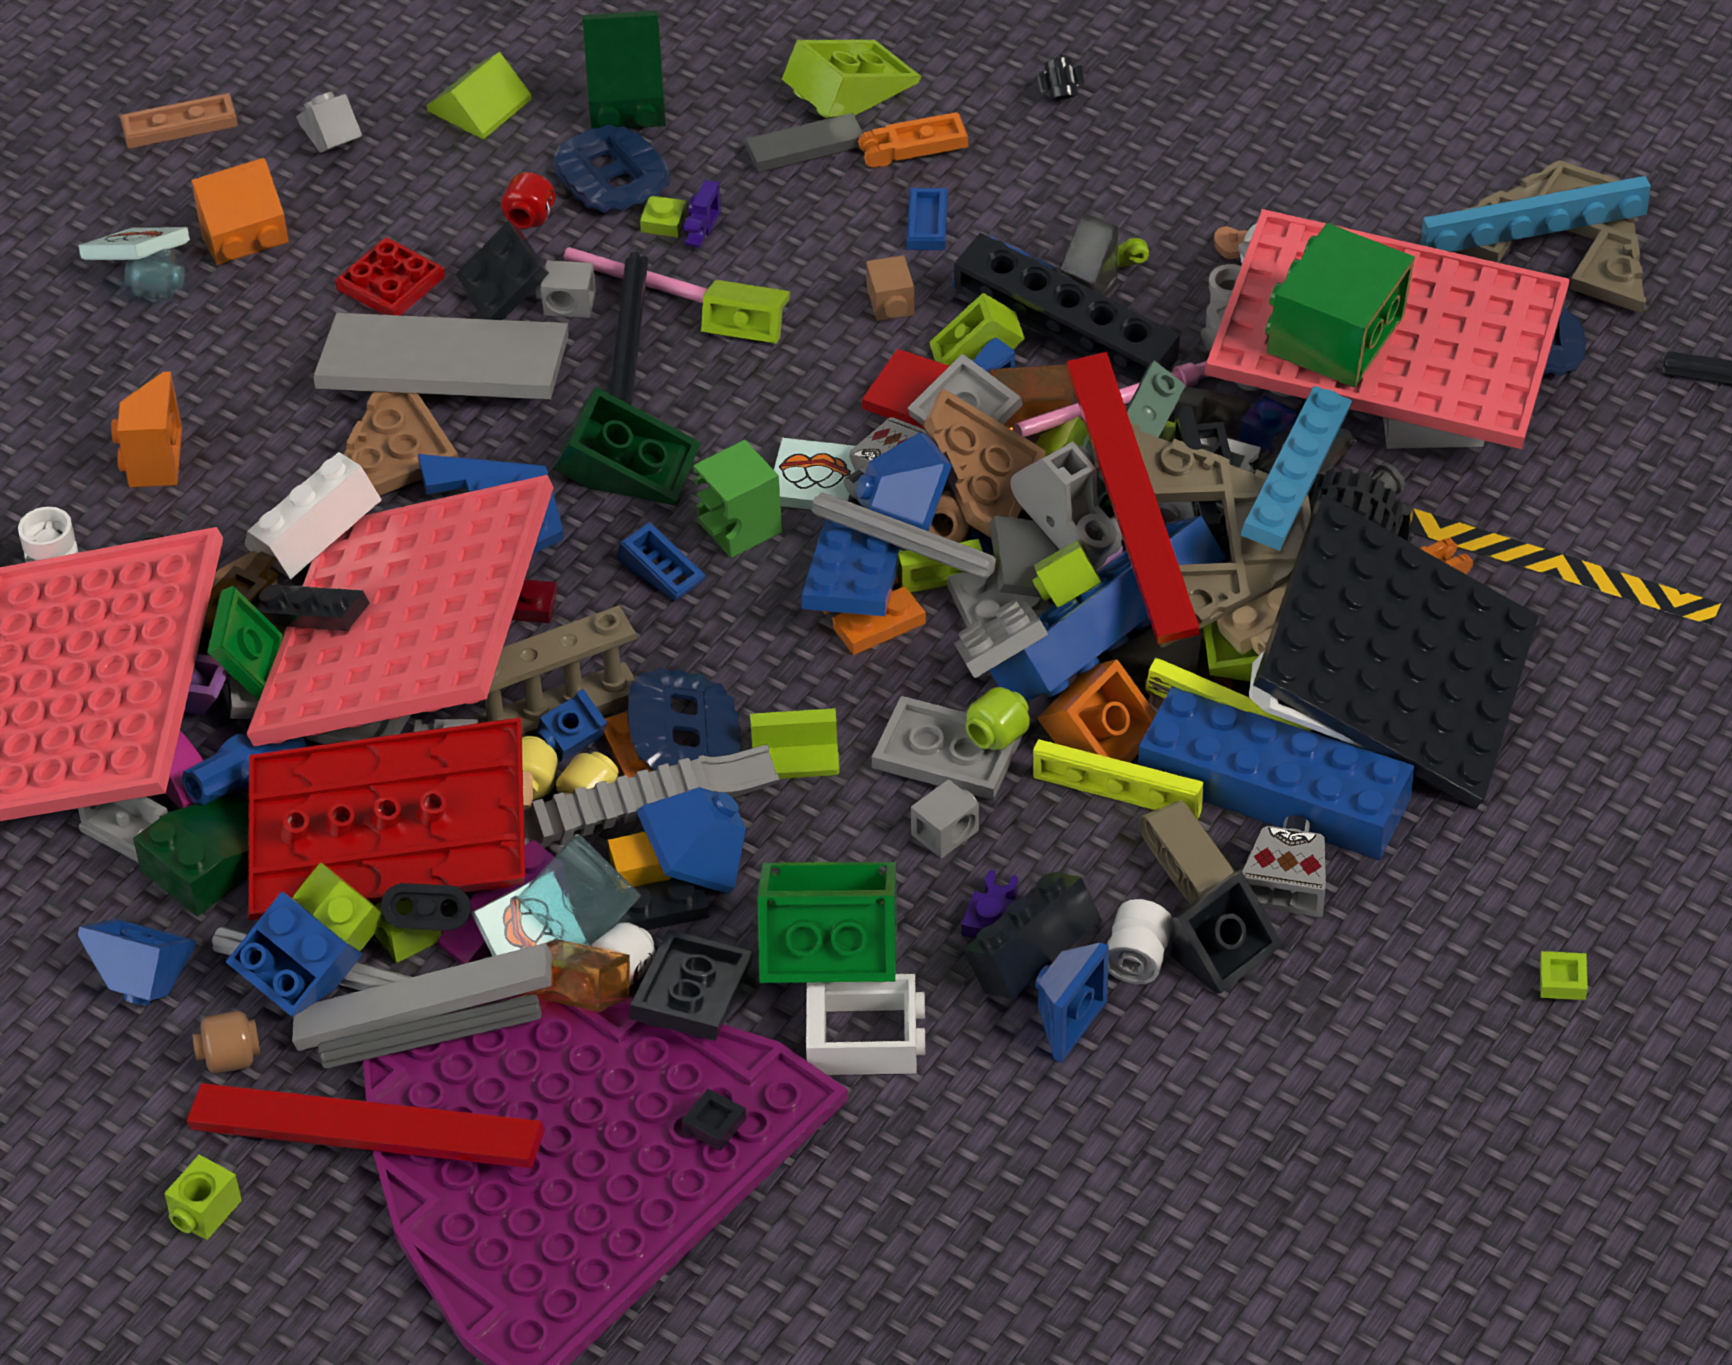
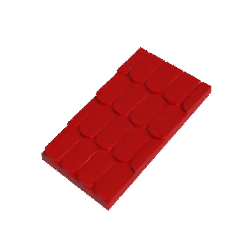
(389, 812)

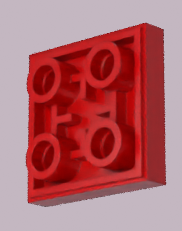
(390, 278)
(900, 385)

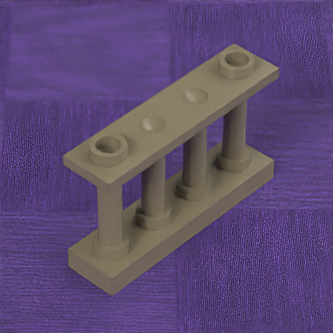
(558, 648)

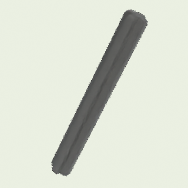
(429, 1031)

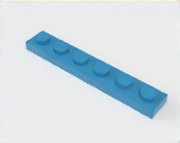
(1537, 215)
(1296, 468)

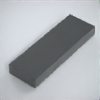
(804, 142)

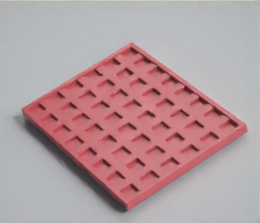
(1456, 362)
(436, 619)

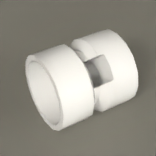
(46, 534)
(1138, 941)

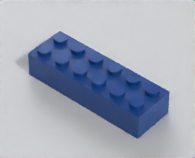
(1096, 618)
(1280, 771)

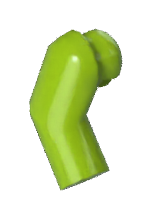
(1132, 252)

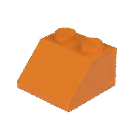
(239, 211)
(149, 434)
(1100, 713)

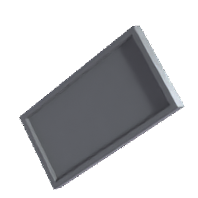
(442, 356)

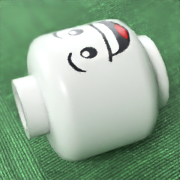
(633, 941)

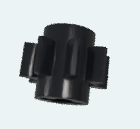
(1061, 78)

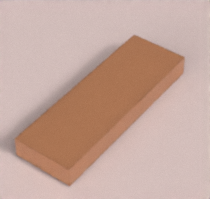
(178, 120)

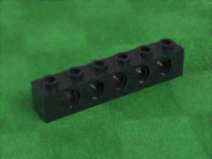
(1065, 308)

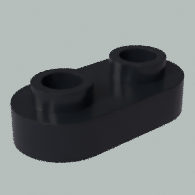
(427, 907)

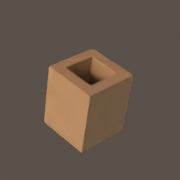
(890, 288)

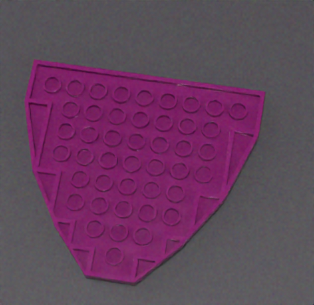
(617, 1192)

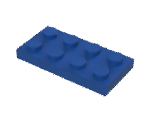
(850, 572)

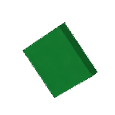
(244, 641)

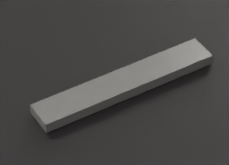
(424, 996)

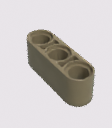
(1184, 850)

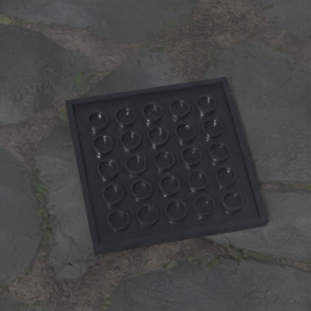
(1397, 651)

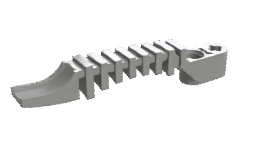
(606, 802)

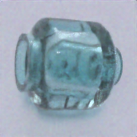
(155, 275)

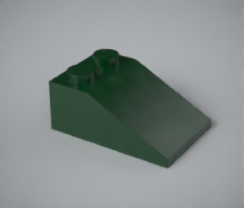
(624, 69)
(625, 451)
(197, 851)

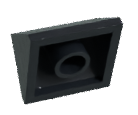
(1223, 934)

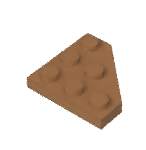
(392, 437)
(982, 458)

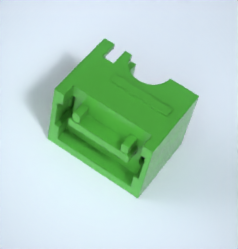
(741, 499)

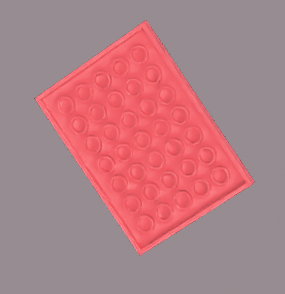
(98, 670)

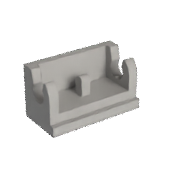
(120, 822)

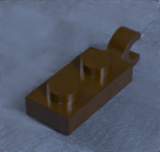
(248, 582)

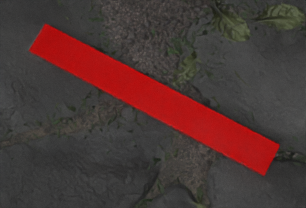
(1132, 498)
(366, 1125)

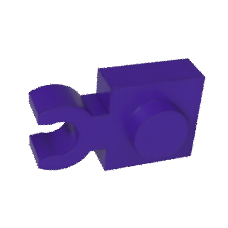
(704, 211)
(988, 907)

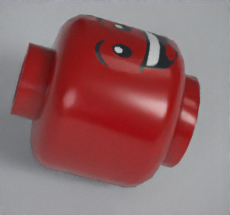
(528, 200)

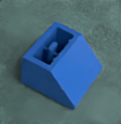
(293, 956)

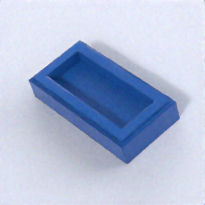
(927, 218)

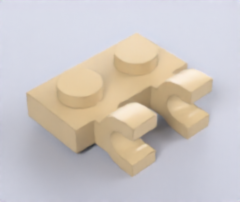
(1252, 624)

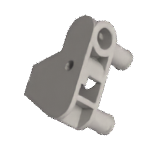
(1063, 502)

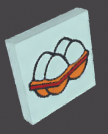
(134, 243)
(810, 469)
(509, 925)

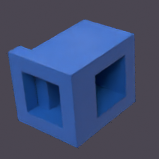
(587, 719)

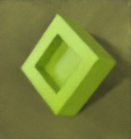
(663, 216)
(1563, 975)

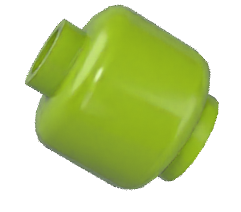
(997, 719)

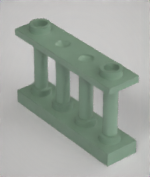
(1148, 408)

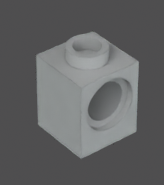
(567, 289)
(945, 818)

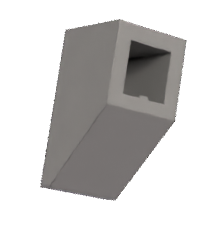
(329, 121)

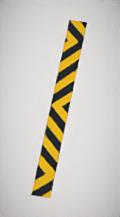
(1566, 567)

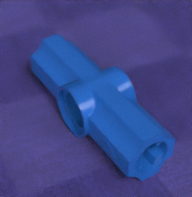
(227, 768)

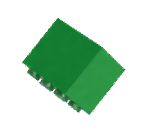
(1339, 304)
(827, 922)

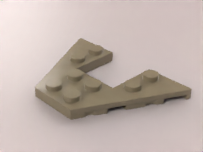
(1612, 263)
(1199, 475)

